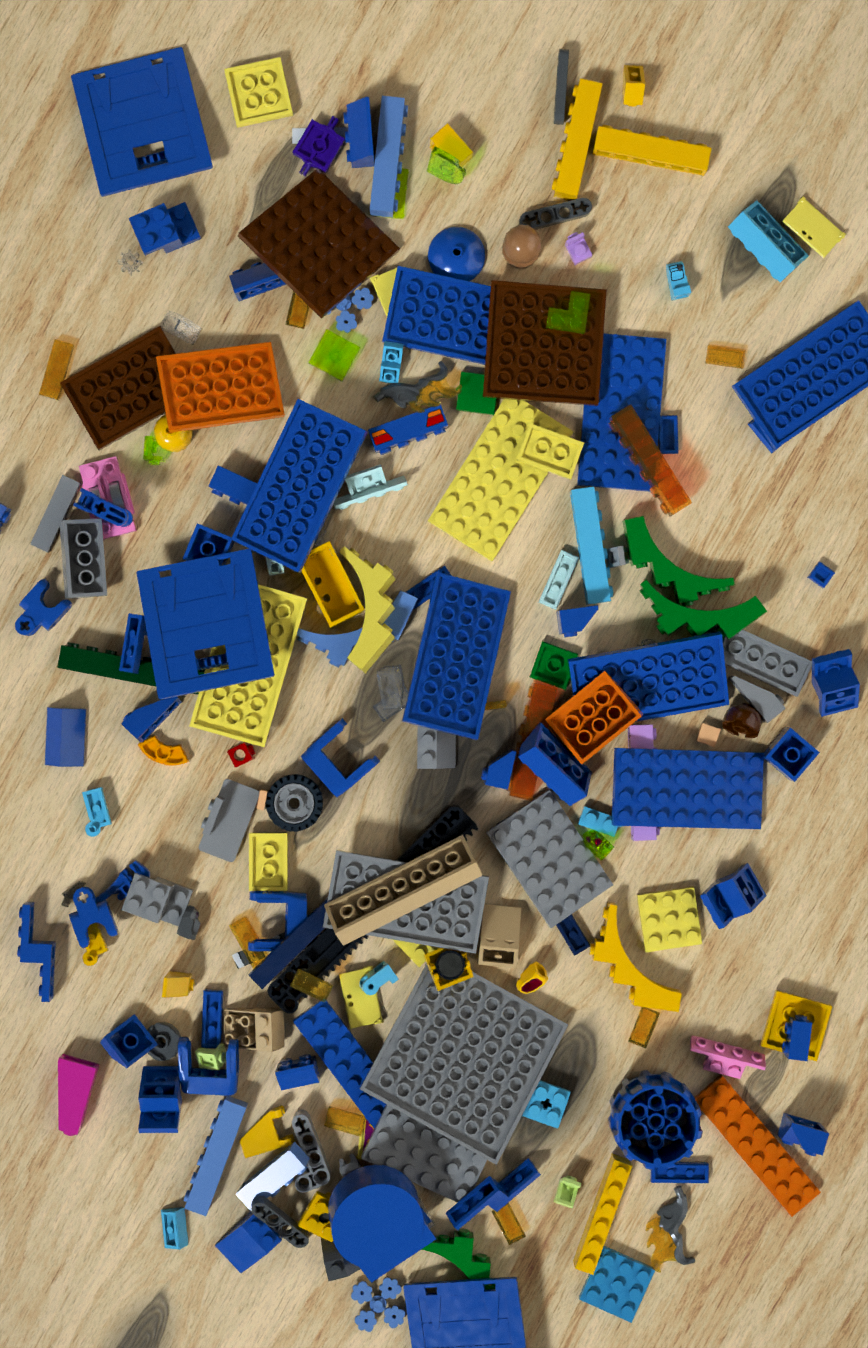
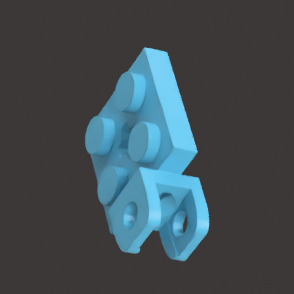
(557, 1098)

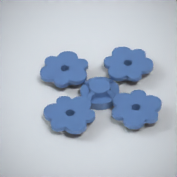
(346, 304)
(378, 1304)

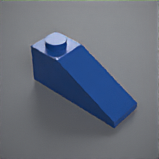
(147, 718)

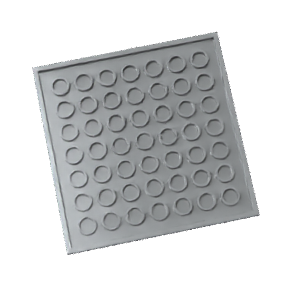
(465, 1061)

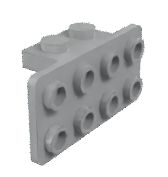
(228, 820)

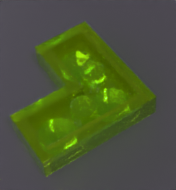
(572, 319)

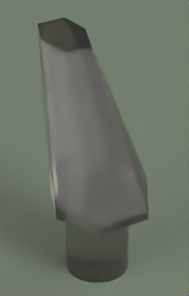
(68, 894)

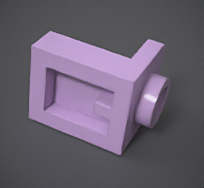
(578, 248)

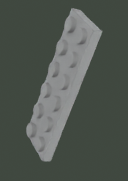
(766, 661)

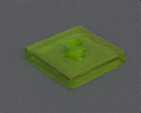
(334, 355)

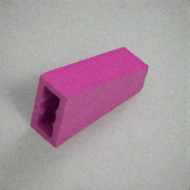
(75, 1087)

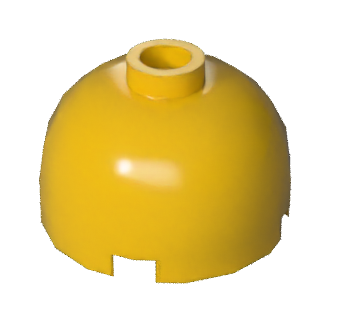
(171, 441)

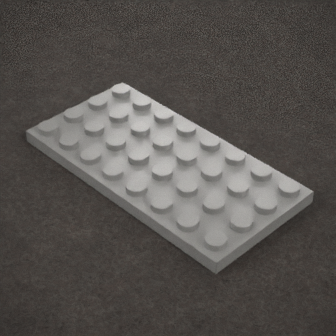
(445, 922)

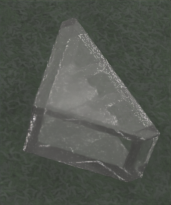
(180, 327)

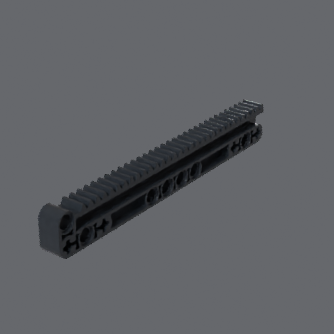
(327, 949)

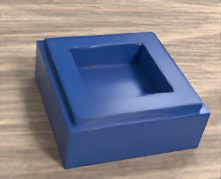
(821, 575)

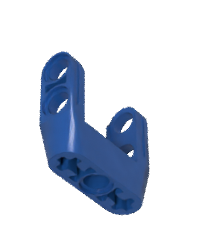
(325, 768)
(295, 914)
(206, 1080)

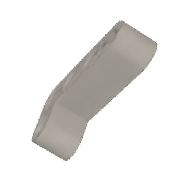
(310, 1147)

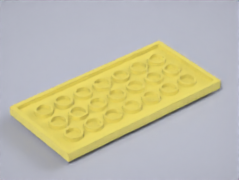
(491, 483)
(248, 708)

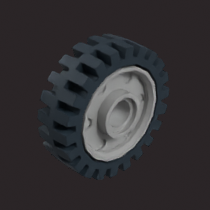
(294, 787)

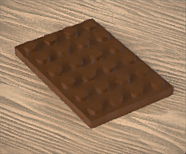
(120, 389)

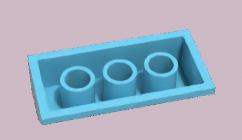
(768, 241)

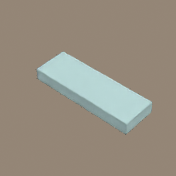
(558, 579)

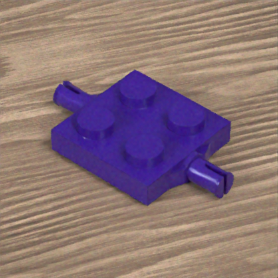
(318, 146)

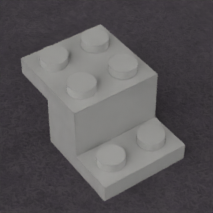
(157, 899)

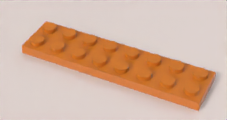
(756, 1145)

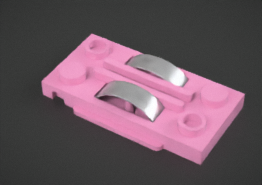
(108, 482)

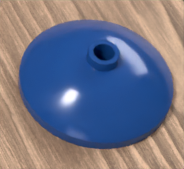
(462, 266)

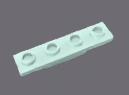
(368, 484)

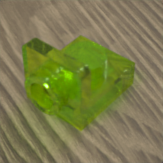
(150, 448)

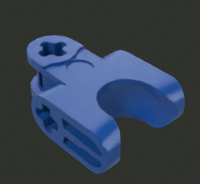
(114, 514)
(37, 613)
(89, 913)

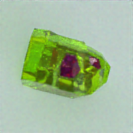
(597, 843)

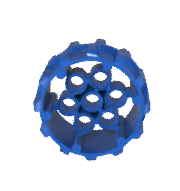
(655, 1153)

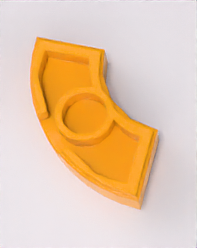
(163, 753)

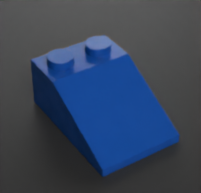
(248, 1242)

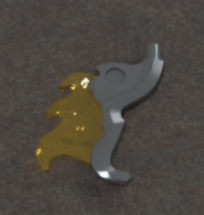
(422, 393)
(665, 1232)

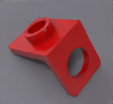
(249, 754)

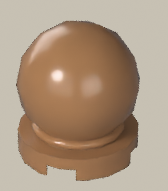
(521, 246)

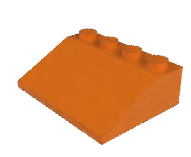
(594, 717)

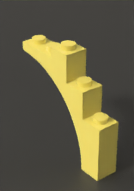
(374, 635)

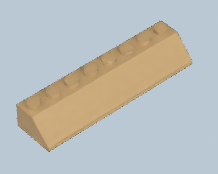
(402, 890)

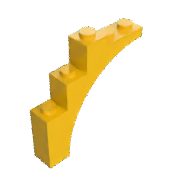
(644, 991)

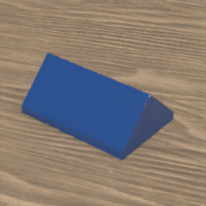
(65, 737)

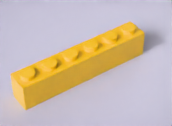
(577, 140)
(651, 150)
(602, 1214)

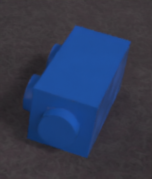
(798, 1038)

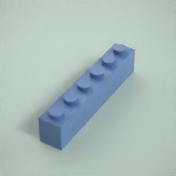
(387, 156)
(215, 1156)

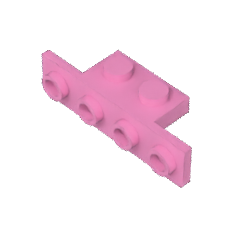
(726, 1058)

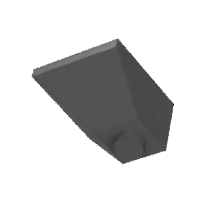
(335, 1264)

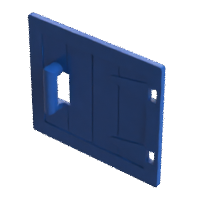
(138, 108)
(201, 610)
(465, 1314)

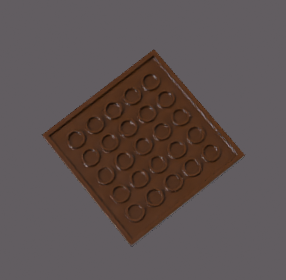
(318, 242)
(539, 362)

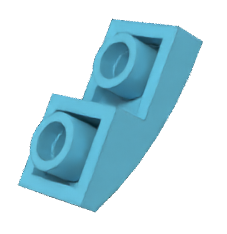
(391, 362)

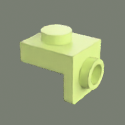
(567, 1191)

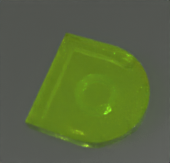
(445, 167)

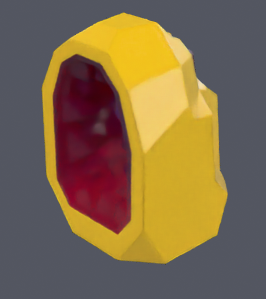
(532, 978)

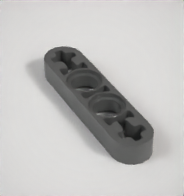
(561, 85)
(556, 218)
(278, 1223)

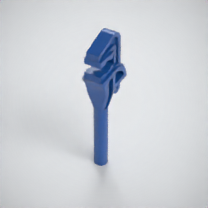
(123, 882)

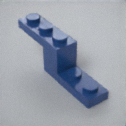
(133, 643)
(36, 951)
(493, 1194)

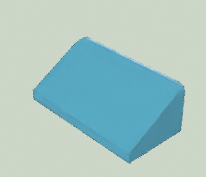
(174, 1228)

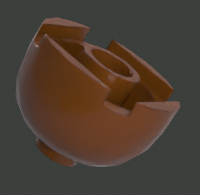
(743, 720)

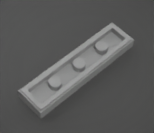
(55, 512)

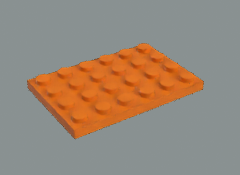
(220, 387)

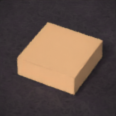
(708, 735)
(261, 805)

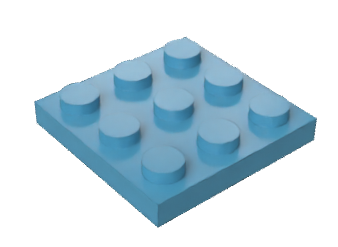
(617, 1284)

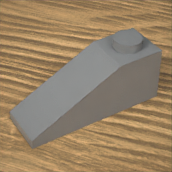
(763, 701)

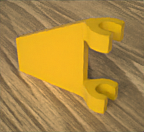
(264, 1136)

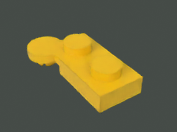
(96, 946)

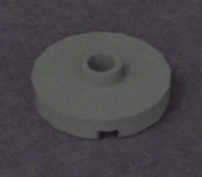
(170, 1033)

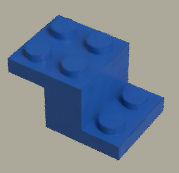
(164, 228)
(835, 682)
(733, 896)
(159, 1099)

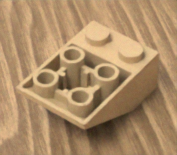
(499, 936)
(254, 1028)

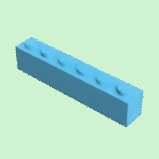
(590, 545)

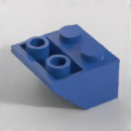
(297, 1072)

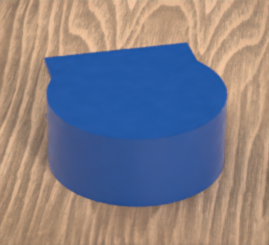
(377, 1219)

